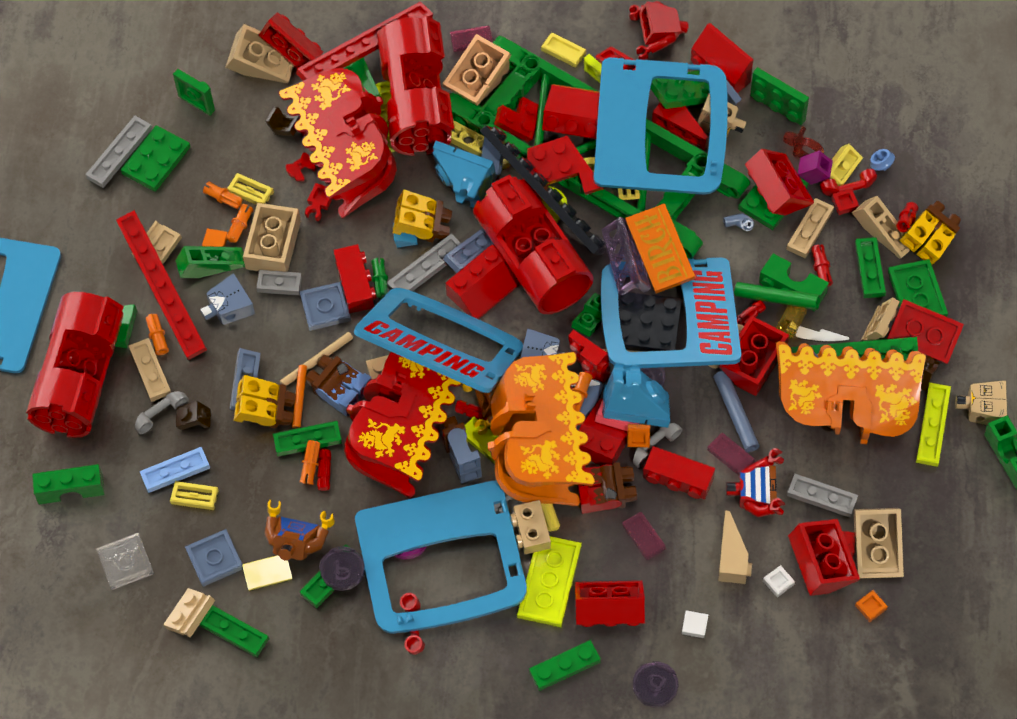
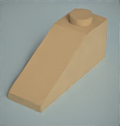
(881, 224)
(734, 556)

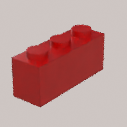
(354, 278)
(678, 473)

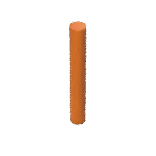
(300, 388)

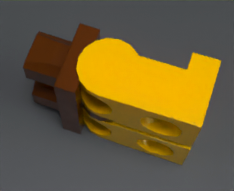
(421, 217)
(937, 226)
(263, 402)

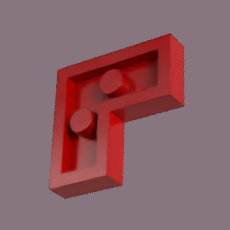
(519, 123)

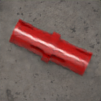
(907, 217)
(821, 264)

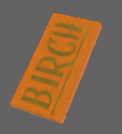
(660, 248)

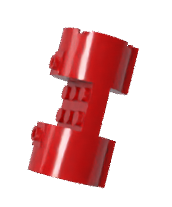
(418, 107)
(533, 245)
(75, 364)

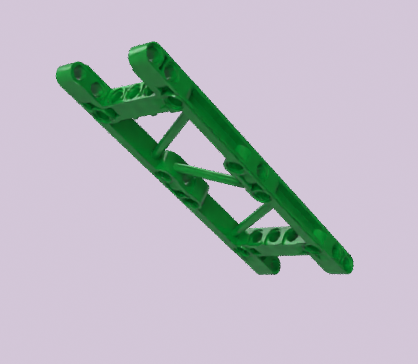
(521, 82)

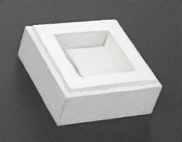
(778, 581)
(695, 624)

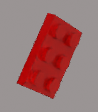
(934, 332)

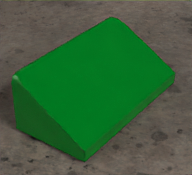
(126, 328)

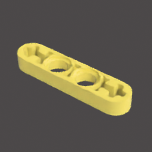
(473, 147)

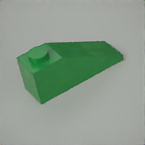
(207, 261)

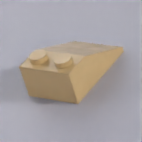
(256, 58)
(878, 542)

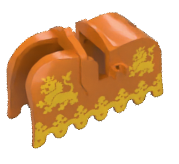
(880, 391)
(538, 432)

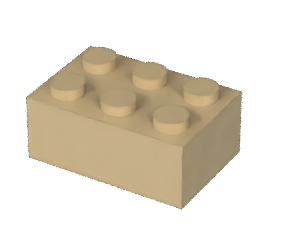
(271, 238)

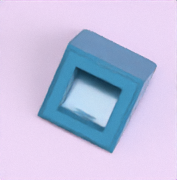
(405, 240)

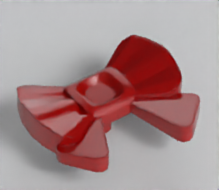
(294, 169)

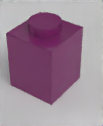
(815, 167)

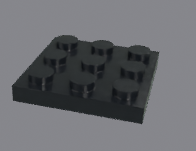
(649, 321)

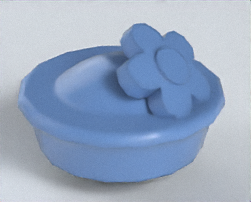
(882, 159)

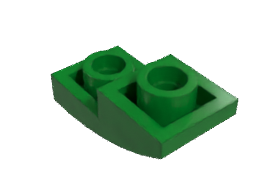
(590, 317)

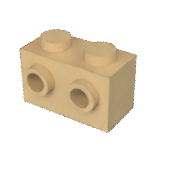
(531, 527)

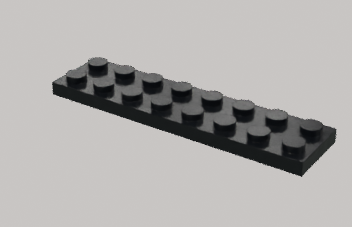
(539, 184)

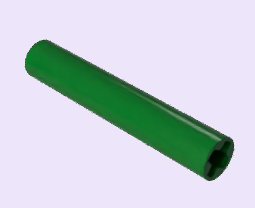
(777, 295)

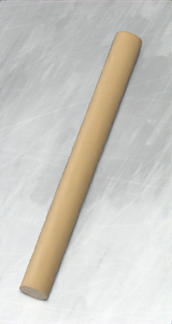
(314, 360)

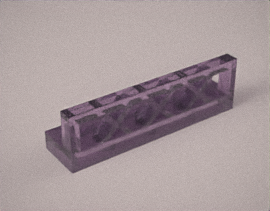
(634, 266)

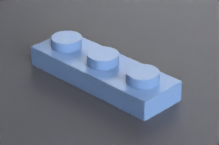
(174, 469)

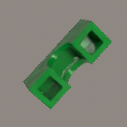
(776, 274)
(1003, 440)
(83, 480)

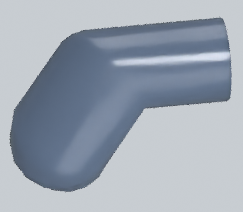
(740, 220)

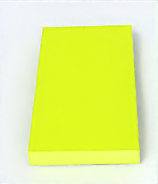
(550, 582)

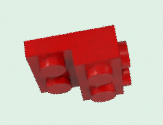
(591, 357)

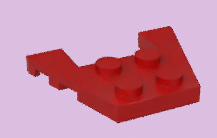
(560, 161)

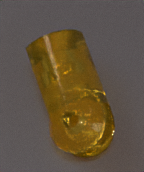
(791, 320)

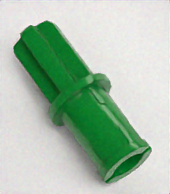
(379, 277)

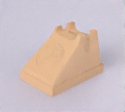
(478, 70)

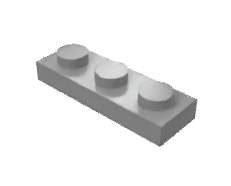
(822, 495)

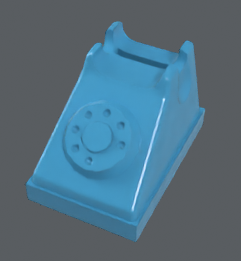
(464, 172)
(635, 397)

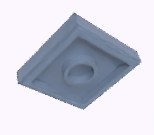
(325, 306)
(214, 557)

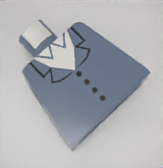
(228, 302)
(540, 344)

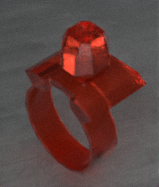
(799, 141)

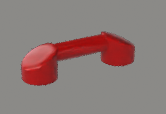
(867, 178)
(413, 643)

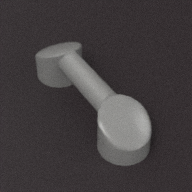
(143, 422)
(670, 433)

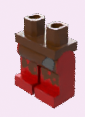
(607, 489)

